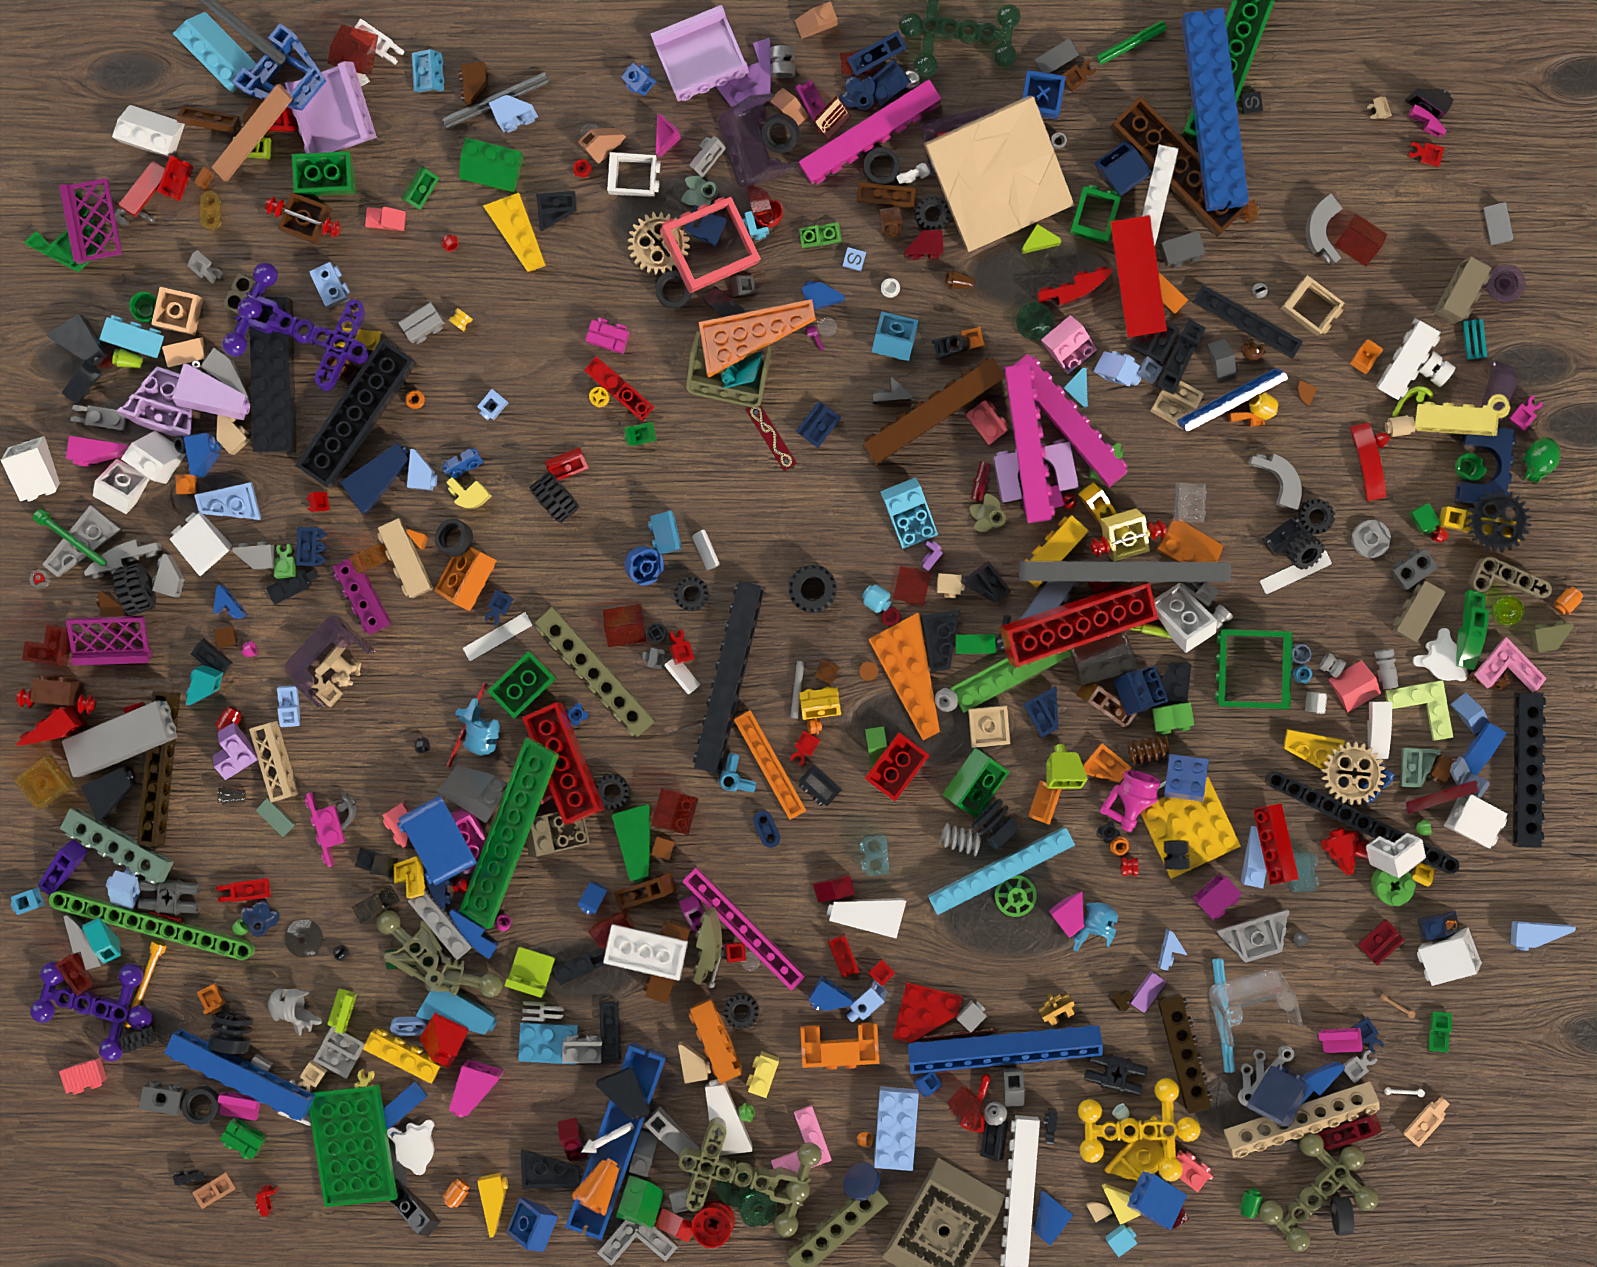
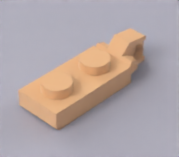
(1426, 1121)

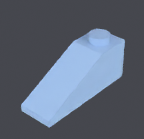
(1254, 864)
(1536, 934)

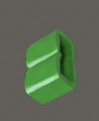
(1172, 717)

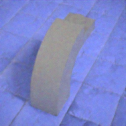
(1316, 229)
(1288, 479)

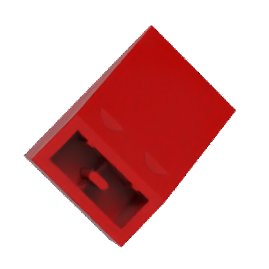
(62, 723)

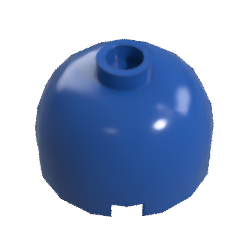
(643, 565)

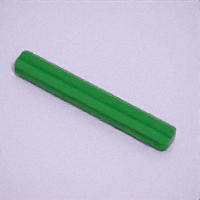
(1131, 42)

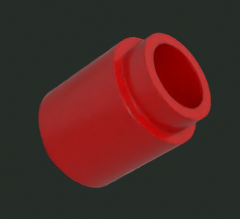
(228, 717)

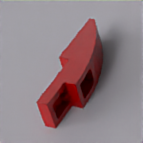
(1082, 285)
(619, 388)

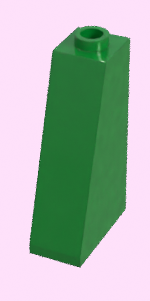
(634, 836)

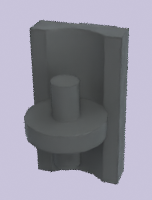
(1201, 590)

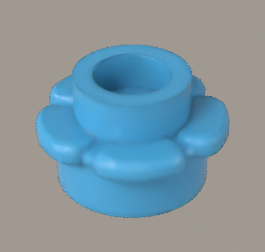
(1307, 674)

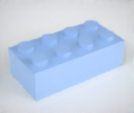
(896, 1128)

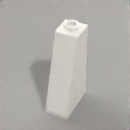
(872, 915)
(722, 1105)

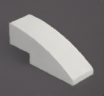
(1380, 728)

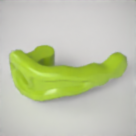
(1422, 392)

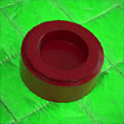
(890, 616)

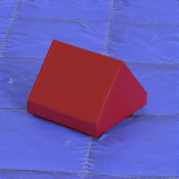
(1361, 851)

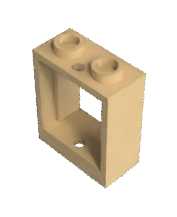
(1308, 282)

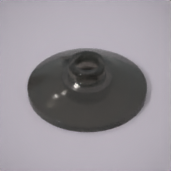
(312, 934)

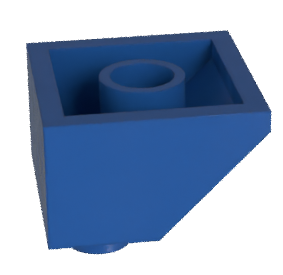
(201, 453)
(829, 996)
(531, 1225)

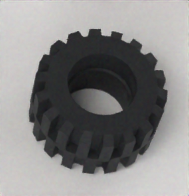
(554, 497)
(824, 576)
(134, 589)

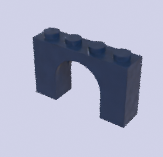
(1501, 449)

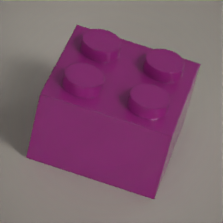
(1217, 896)

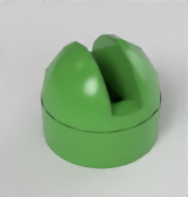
(1424, 828)
(240, 928)

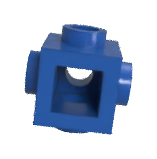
(638, 79)

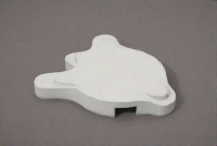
(1441, 658)
(414, 1146)

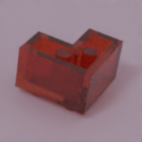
(53, 650)

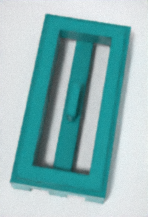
(1479, 322)

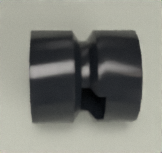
(1176, 854)

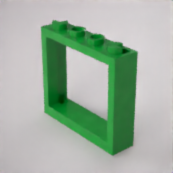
(1220, 695)

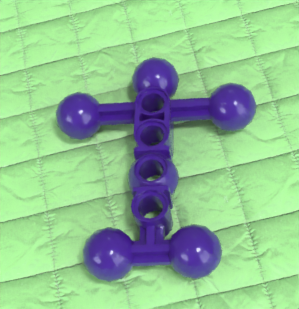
(137, 1017)

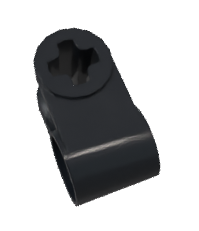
(947, 346)

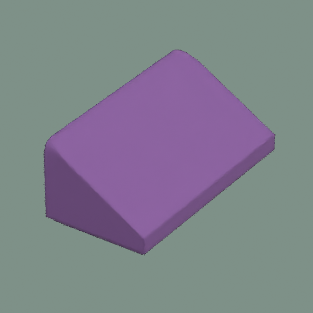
(1147, 991)

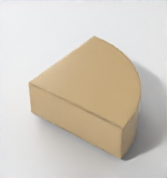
(1098, 1210)

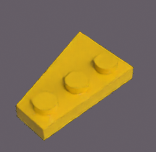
(1311, 746)

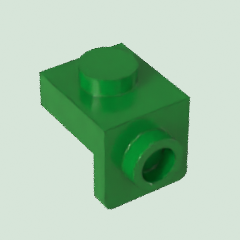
(640, 434)

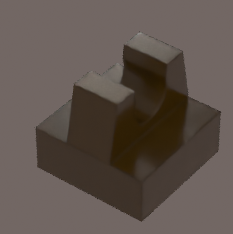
(1120, 999)

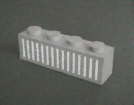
(440, 923)

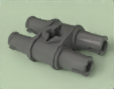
(175, 889)

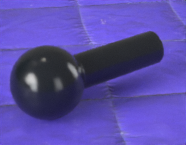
(999, 641)

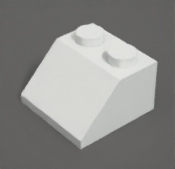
(120, 486)

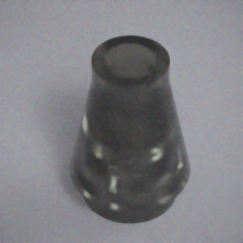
(230, 795)

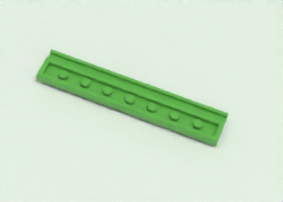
(999, 678)

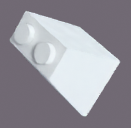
(154, 457)
(31, 469)
(200, 542)
(1476, 820)
(1449, 957)

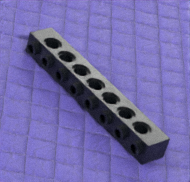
(1522, 760)

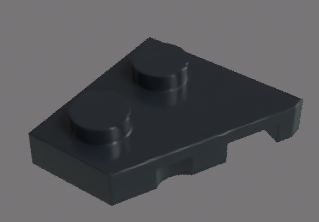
(555, 207)
(987, 583)
(1177, 681)

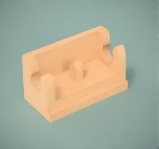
(185, 352)

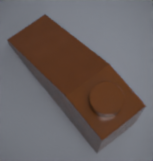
(1105, 703)
(645, 891)

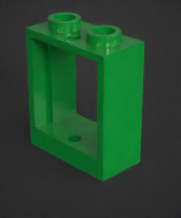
(1088, 233)

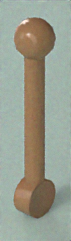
(1411, 1014)

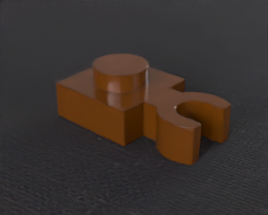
(1076, 77)

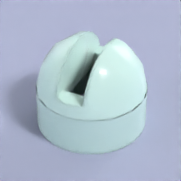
(1121, 1112)

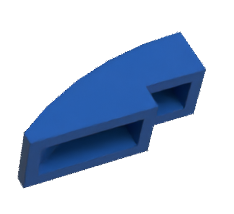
(1483, 747)
(474, 934)
(1322, 1077)

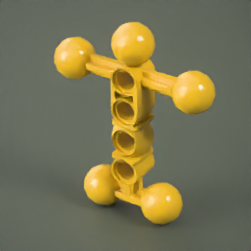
(1166, 1091)

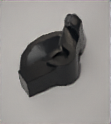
(193, 1175)

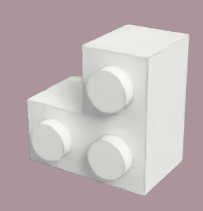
(1398, 856)

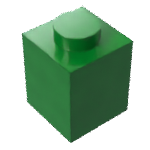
(1424, 518)

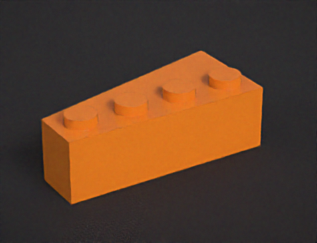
(716, 1040)

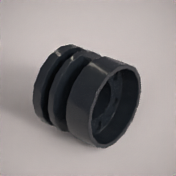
(996, 822)
(230, 1034)

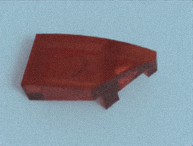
(759, 201)

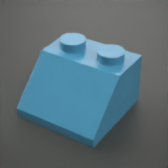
(895, 336)
(665, 532)

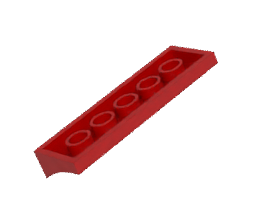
(1138, 276)

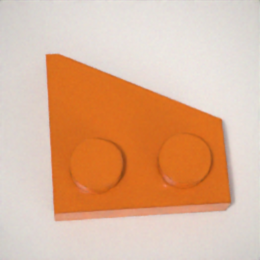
(1105, 764)

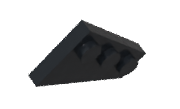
(940, 637)
(547, 1172)

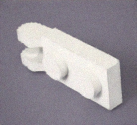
(383, 42)

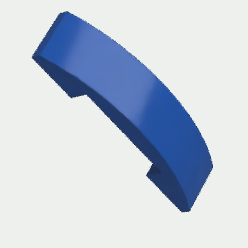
(403, 1104)

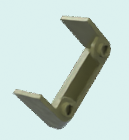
(744, 394)

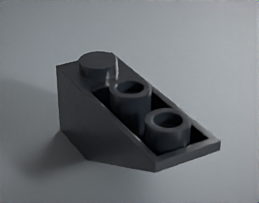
(414, 1211)

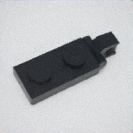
(291, 586)

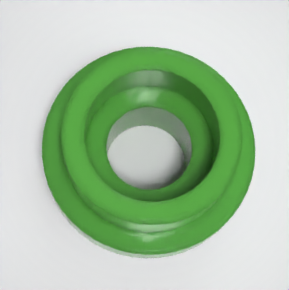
(746, 1112)

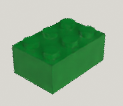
(522, 684)

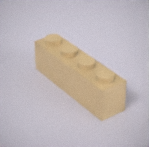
(405, 558)

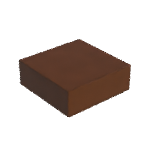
(225, 637)

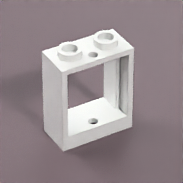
(614, 161)

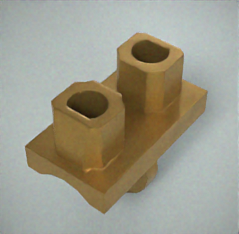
(1056, 1006)

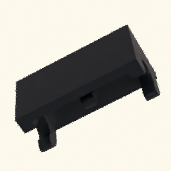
(1281, 537)

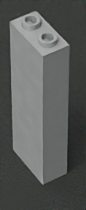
(120, 739)

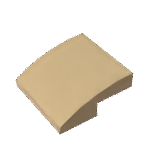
(1178, 405)

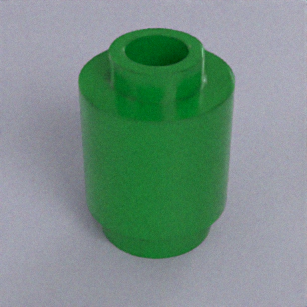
(1251, 1203)

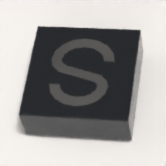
(1251, 103)

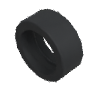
(770, 143)
(878, 152)
(659, 291)
(442, 534)
(190, 1115)
(1342, 1216)

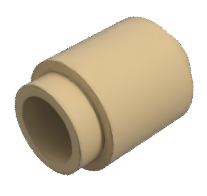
(1400, 426)

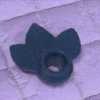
(856, 91)
(259, 915)

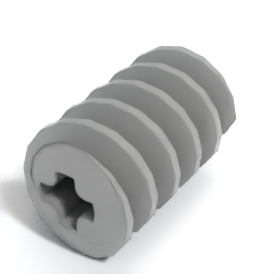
(960, 839)

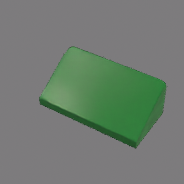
(420, 187)

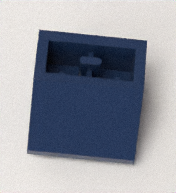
(1122, 168)
(1140, 690)

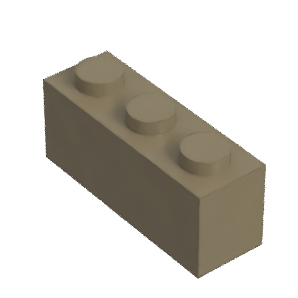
(1418, 611)

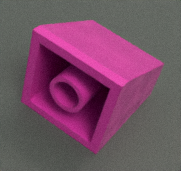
(472, 1085)

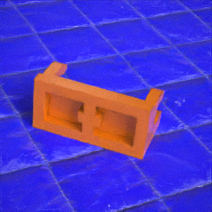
(1044, 803)

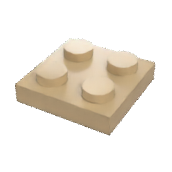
(989, 726)

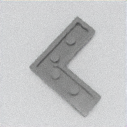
(627, 1232)

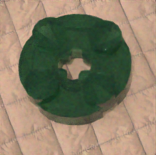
(729, 1196)
(762, 1217)

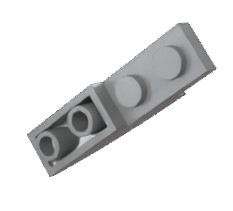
(117, 557)

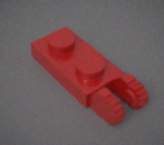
(246, 890)

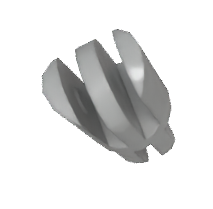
(542, 1011)

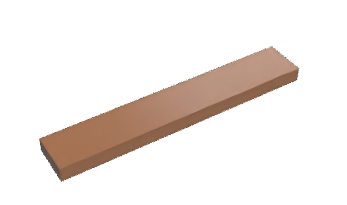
(252, 132)

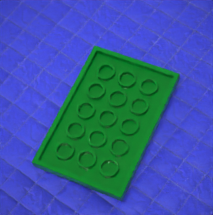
(352, 1146)

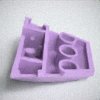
(154, 406)

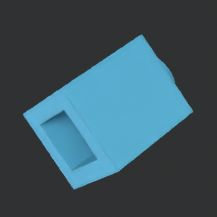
(1121, 1239)

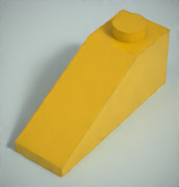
(1096, 502)
(492, 1194)

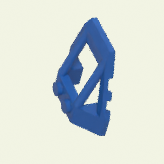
(267, 68)

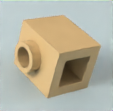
(949, 585)

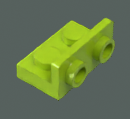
(342, 1010)

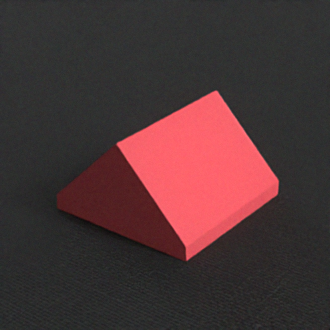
(1355, 686)

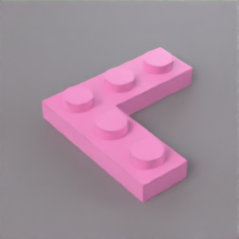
(1509, 656)
(811, 1132)

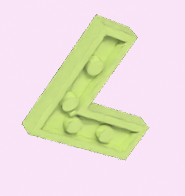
(1436, 703)

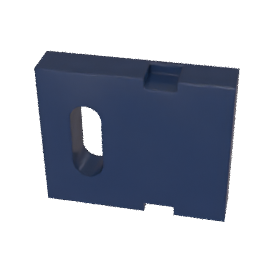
(709, 228)

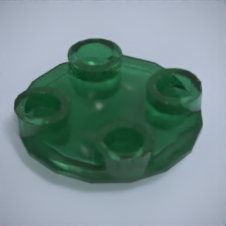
(1035, 321)

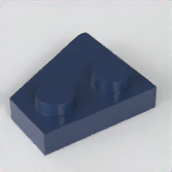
(1044, 711)

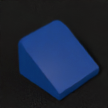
(928, 1083)

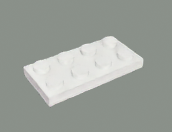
(645, 952)

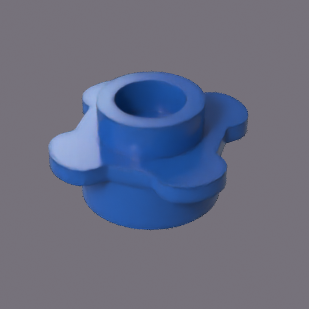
(576, 709)

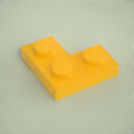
(412, 873)

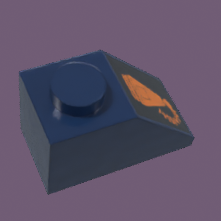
(1438, 925)

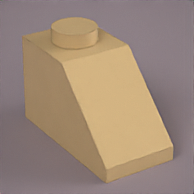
(693, 1064)

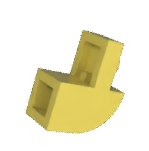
(472, 497)

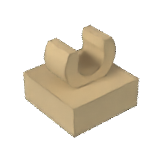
(1382, 108)

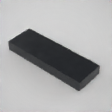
(610, 1030)

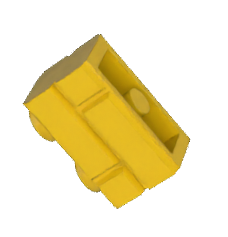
(820, 703)

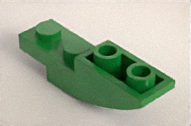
(1474, 630)

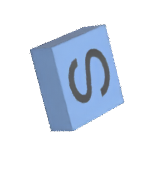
(854, 259)

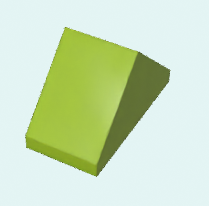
(1040, 239)

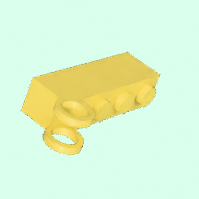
(1461, 419)

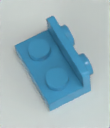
(427, 71)

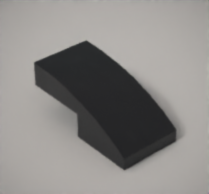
(81, 382)

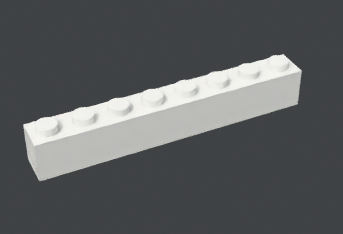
(1021, 1191)

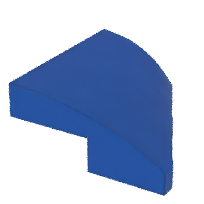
(1050, 1218)

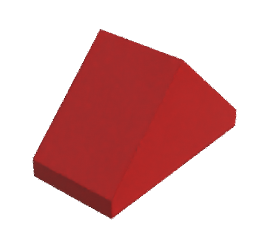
(674, 1225)

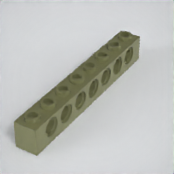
(553, 617)

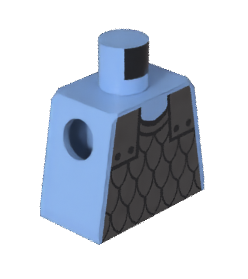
(871, 996)

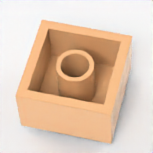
(177, 311)

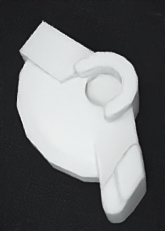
(921, 170)

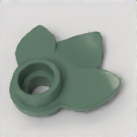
(696, 194)

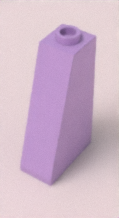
(207, 394)

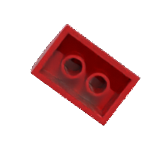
(897, 766)

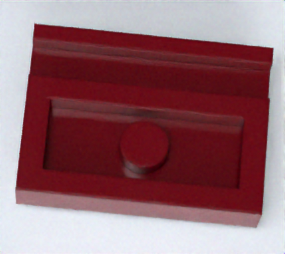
(1381, 942)

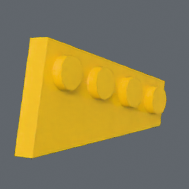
(516, 228)

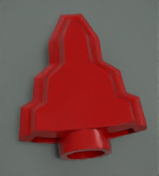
(1342, 847)

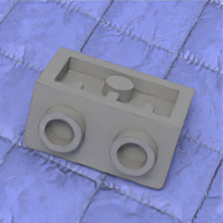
(581, 1050)

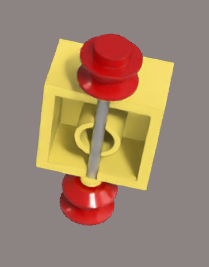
(1126, 535)

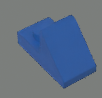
(225, 599)

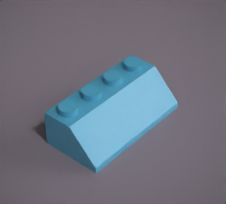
(214, 48)

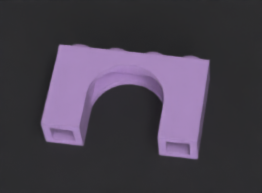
(1057, 455)

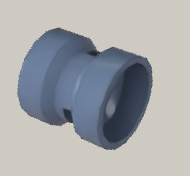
(1303, 653)

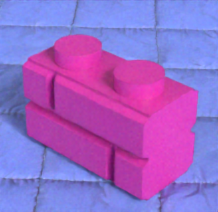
(608, 336)

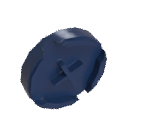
(861, 1181)

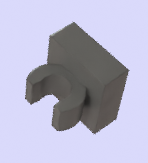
(654, 658)

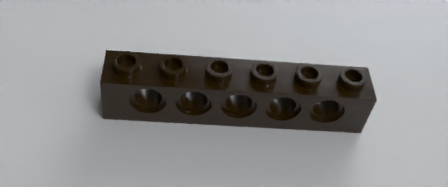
(1192, 1102)

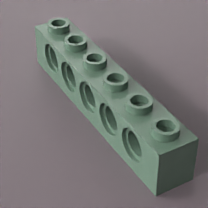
(159, 863)

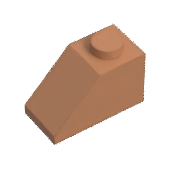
(816, 20)

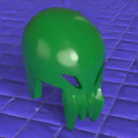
(1542, 457)

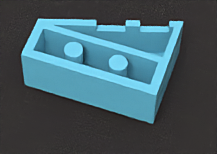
(131, 336)

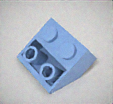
(512, 112)

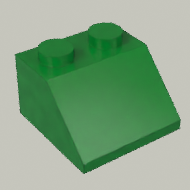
(640, 1202)

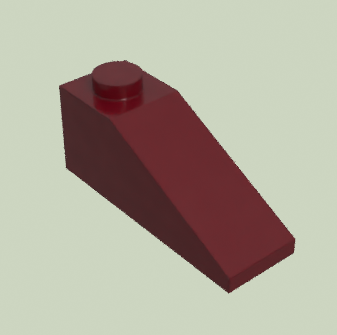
(1351, 1131)

